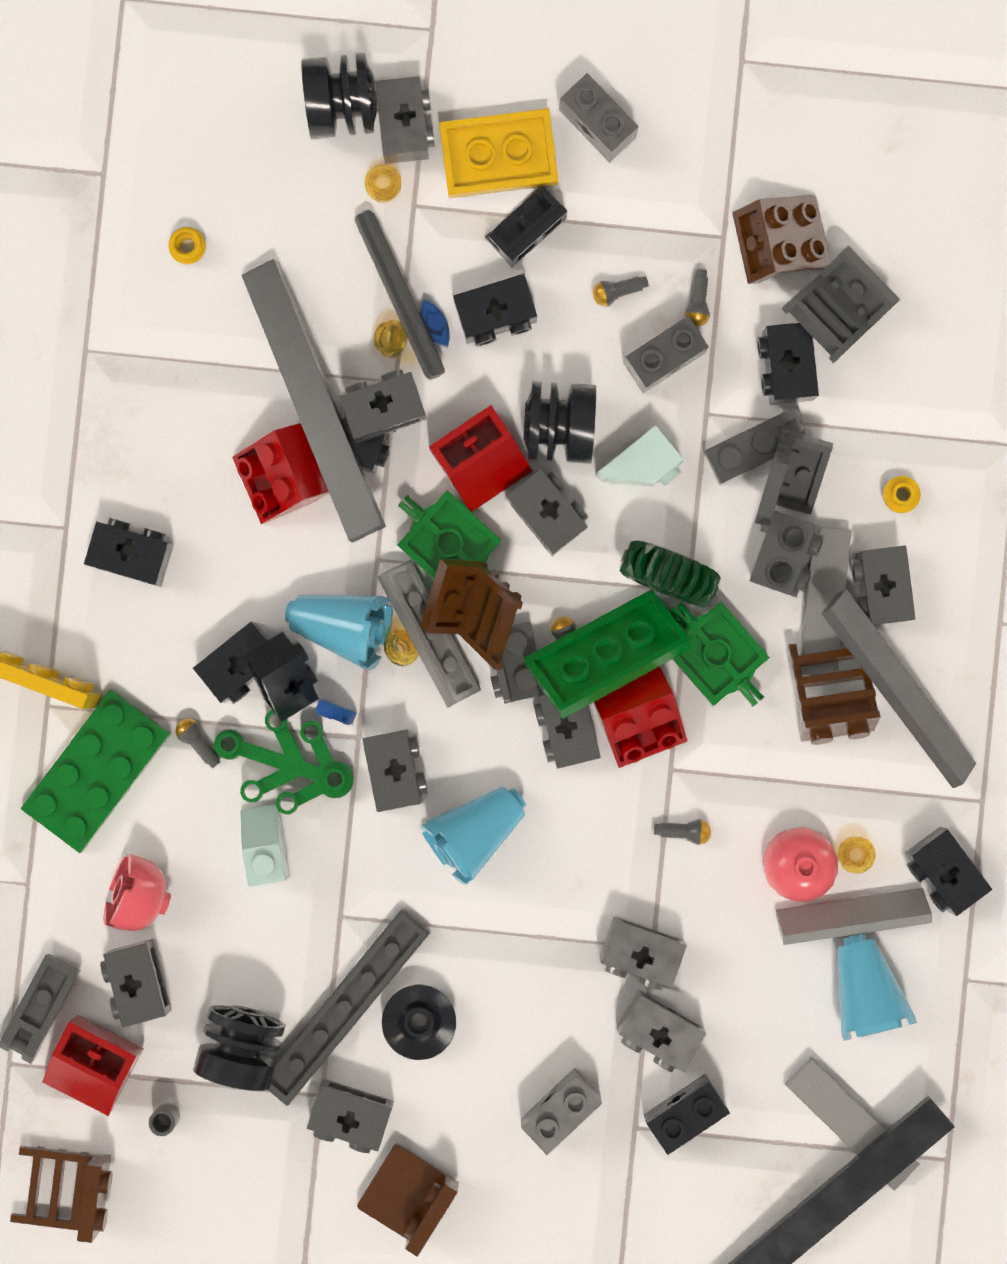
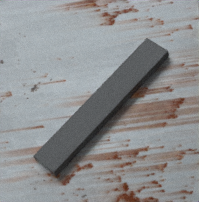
(899, 688)
(346, 1005)

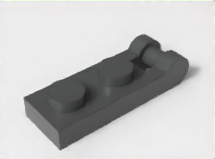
(752, 446)
(39, 1007)

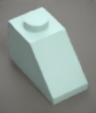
(644, 462)
(263, 846)

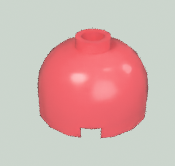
(800, 864)
(136, 895)

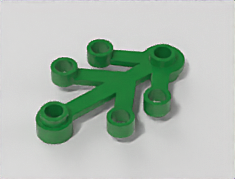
(290, 765)

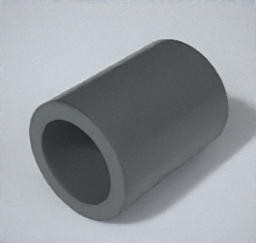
(160, 1129)

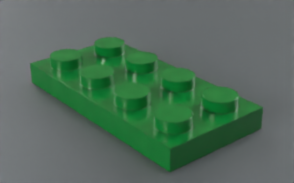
(607, 653)
(95, 771)

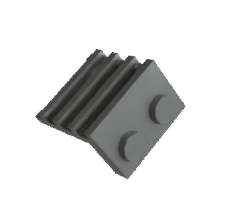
(841, 303)
(794, 475)

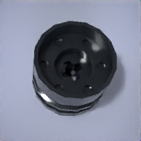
(338, 95)
(561, 422)
(237, 1056)

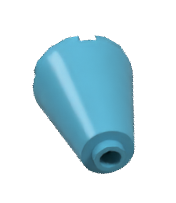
(343, 624)
(474, 831)
(868, 990)

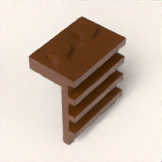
(473, 605)
(833, 714)
(89, 1197)

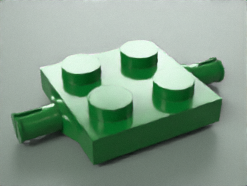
(445, 532)
(721, 654)

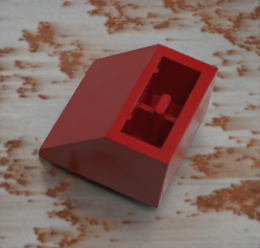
(480, 458)
(280, 473)
(641, 718)
(91, 1064)

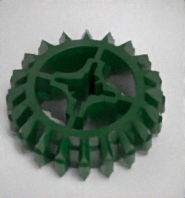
(670, 573)

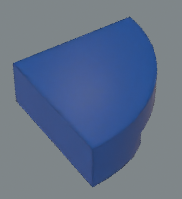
(435, 324)
(336, 712)

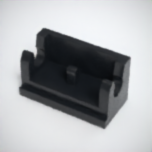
(527, 226)

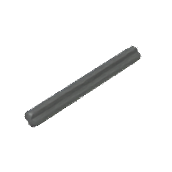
(399, 295)

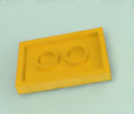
(498, 153)
(46, 681)

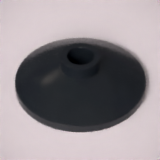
(419, 1041)

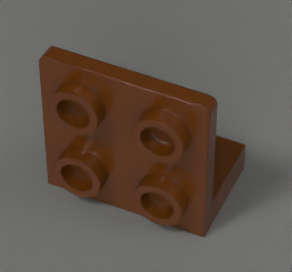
(781, 237)
(409, 1197)

